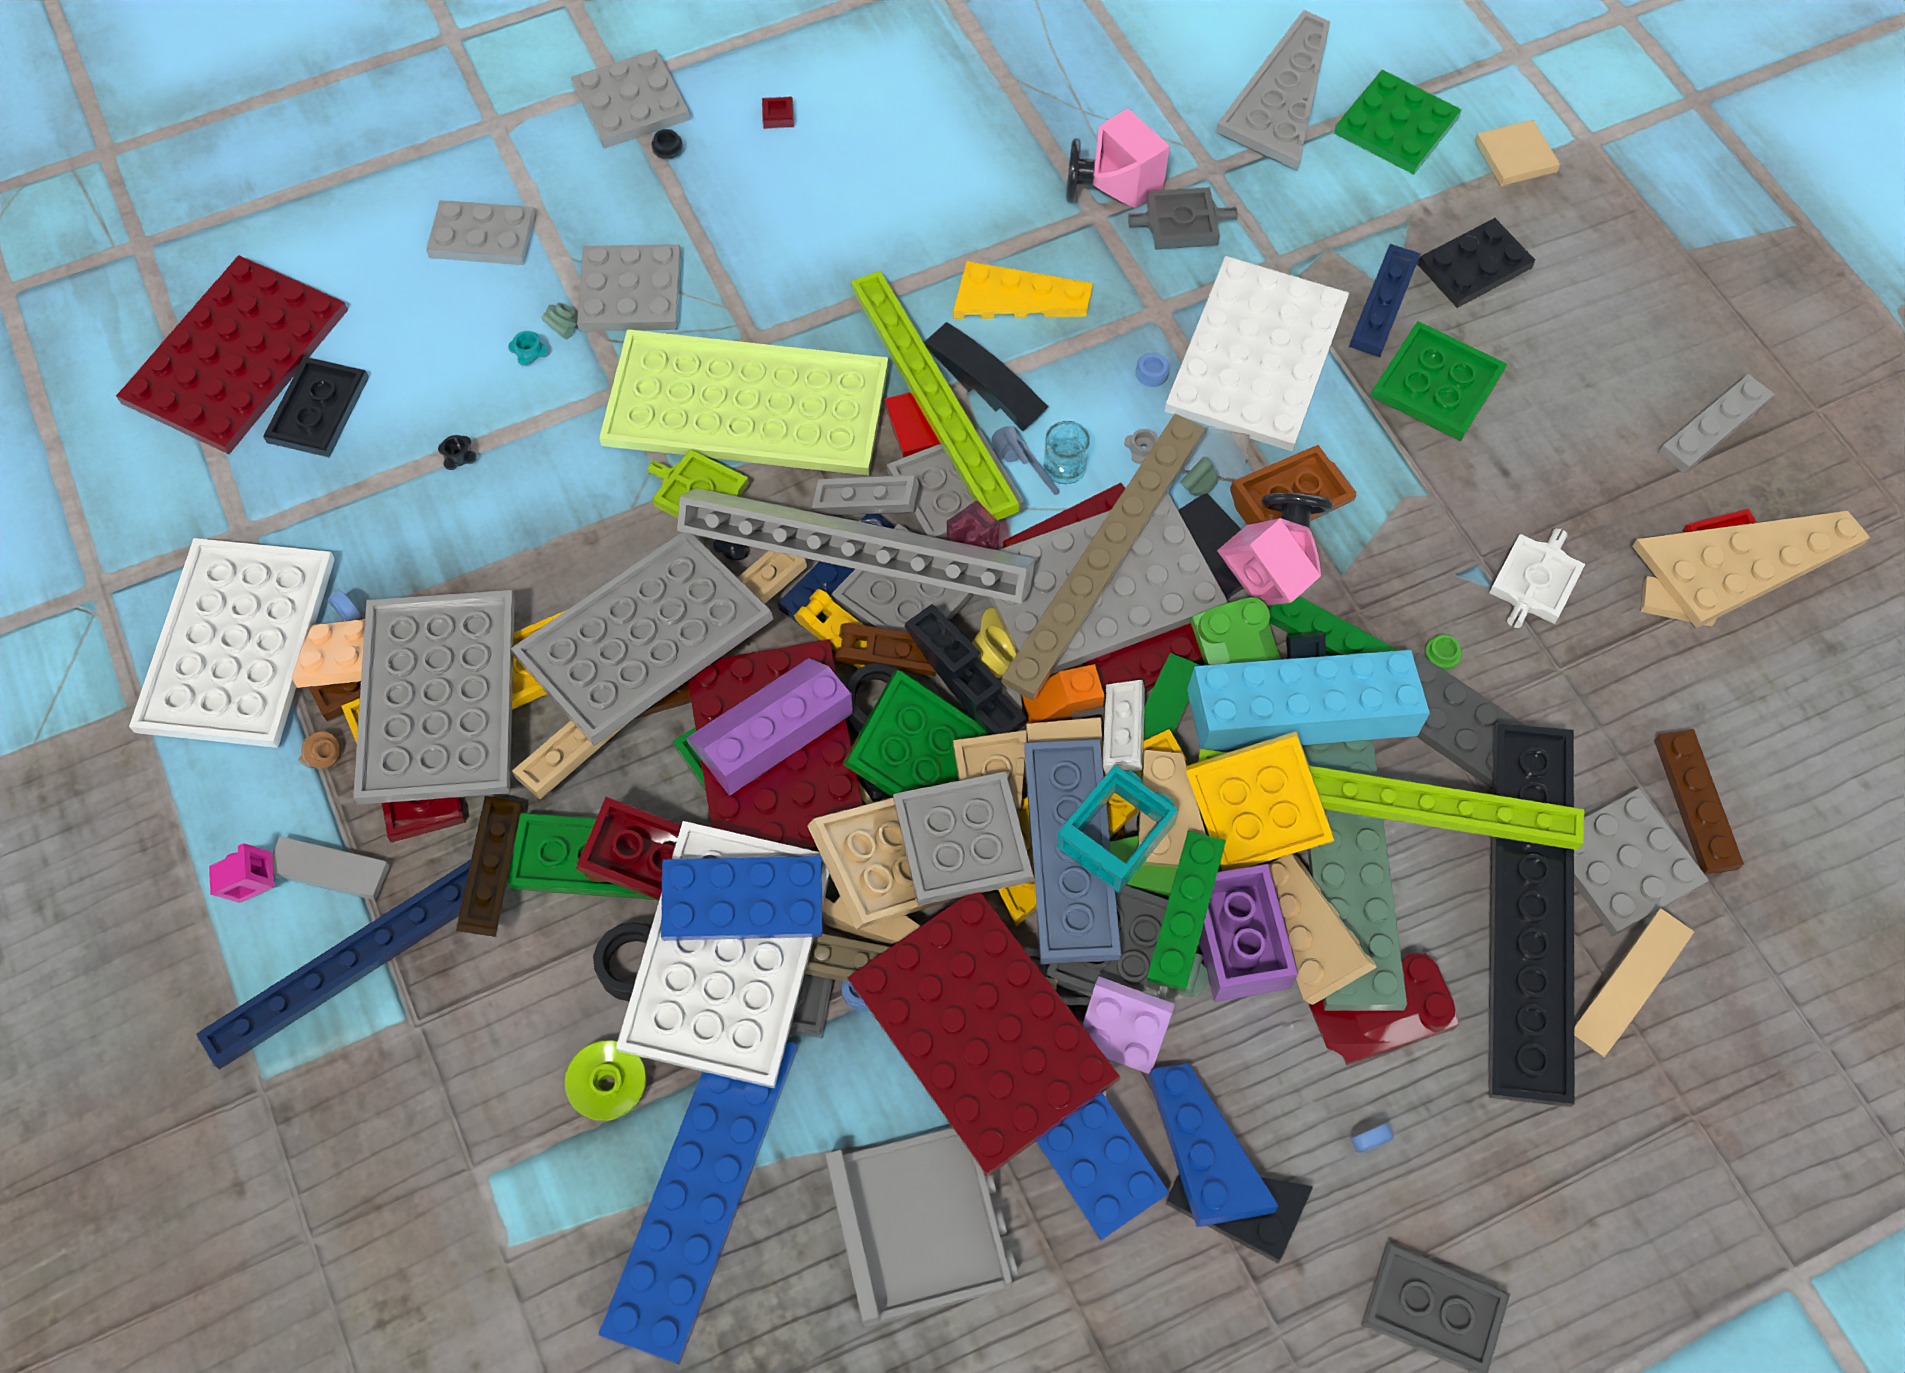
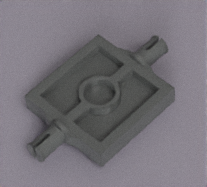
(1182, 217)

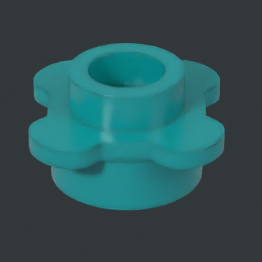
(520, 346)

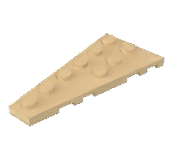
(1733, 565)

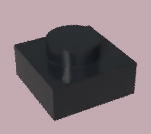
(1306, 645)

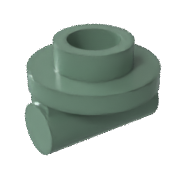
(560, 319)
(1200, 478)
(1197, 980)

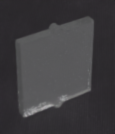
(1224, 450)

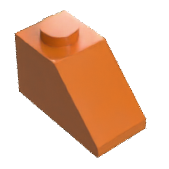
(1065, 694)

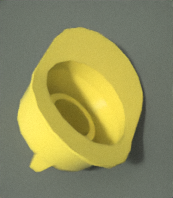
(994, 644)

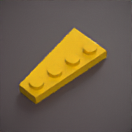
(1003, 290)

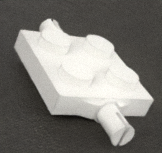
(1537, 578)

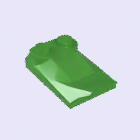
(1235, 633)

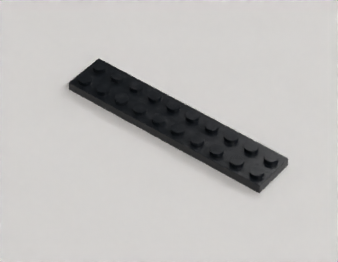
(1532, 928)

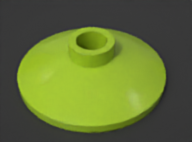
(588, 1072)

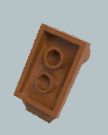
(1302, 473)

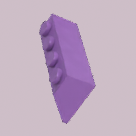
(772, 724)

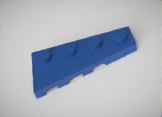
(1209, 1158)

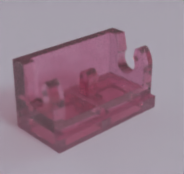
(974, 527)

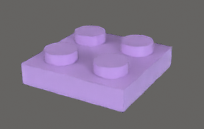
(1127, 1024)

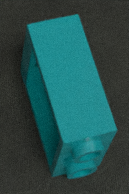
(1095, 857)

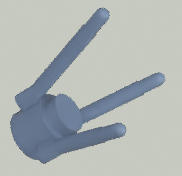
(1011, 448)

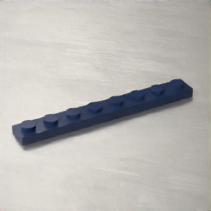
(334, 969)

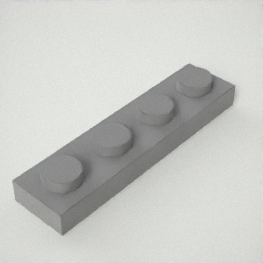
(1716, 423)

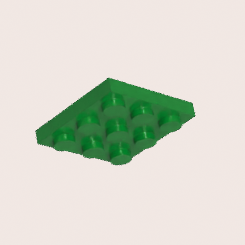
(1397, 121)
(1439, 380)
(909, 738)

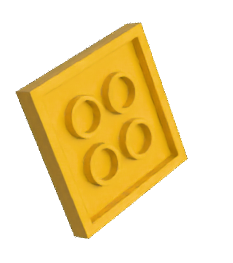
(1260, 802)

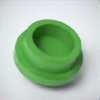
(1444, 651)

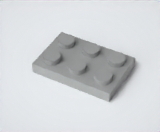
(481, 232)

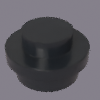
(666, 144)

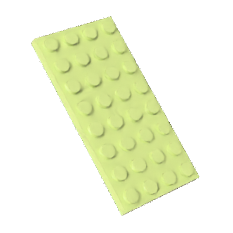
(746, 402)

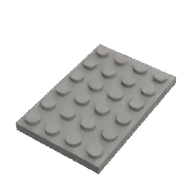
(1150, 594)
(641, 636)
(435, 697)

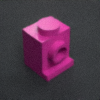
(242, 874)

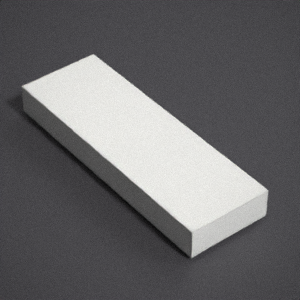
(1124, 726)

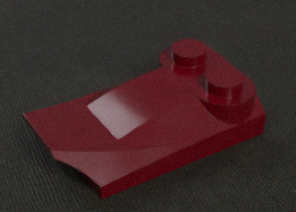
(628, 848)
(1371, 1033)

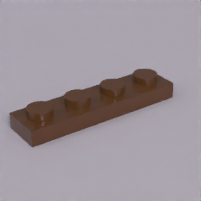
(1698, 802)

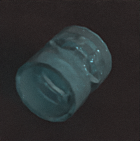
(1066, 452)

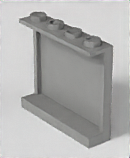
(919, 1226)

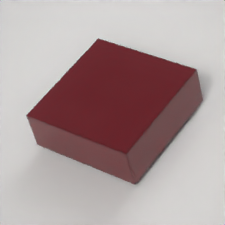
(777, 112)

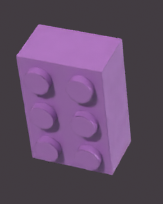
(1246, 936)

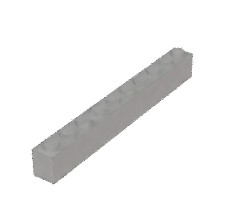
(856, 545)

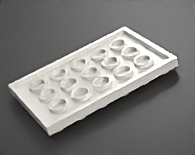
(1257, 353)
(232, 643)
(723, 1000)

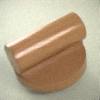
(319, 750)

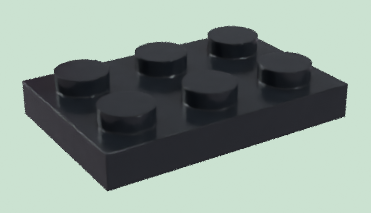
(1476, 262)

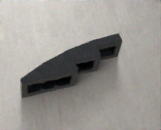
(986, 374)
(965, 676)

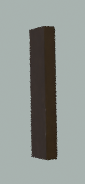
(489, 867)

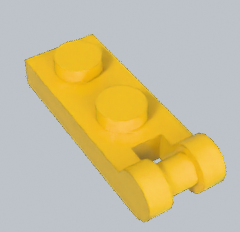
(830, 628)

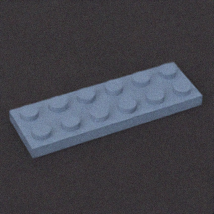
(1072, 905)

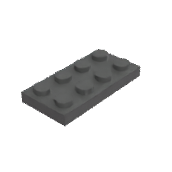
(1459, 721)

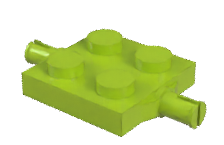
(691, 473)

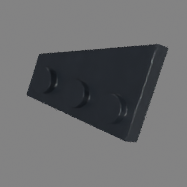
(1263, 1233)

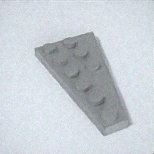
(1278, 99)

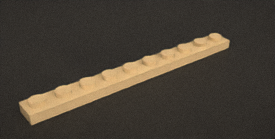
(569, 745)

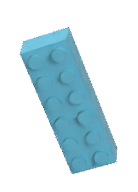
(1316, 696)

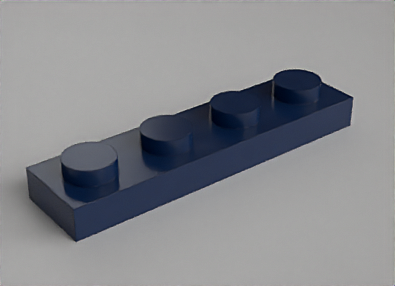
(1384, 300)
(821, 576)

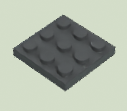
(1139, 926)

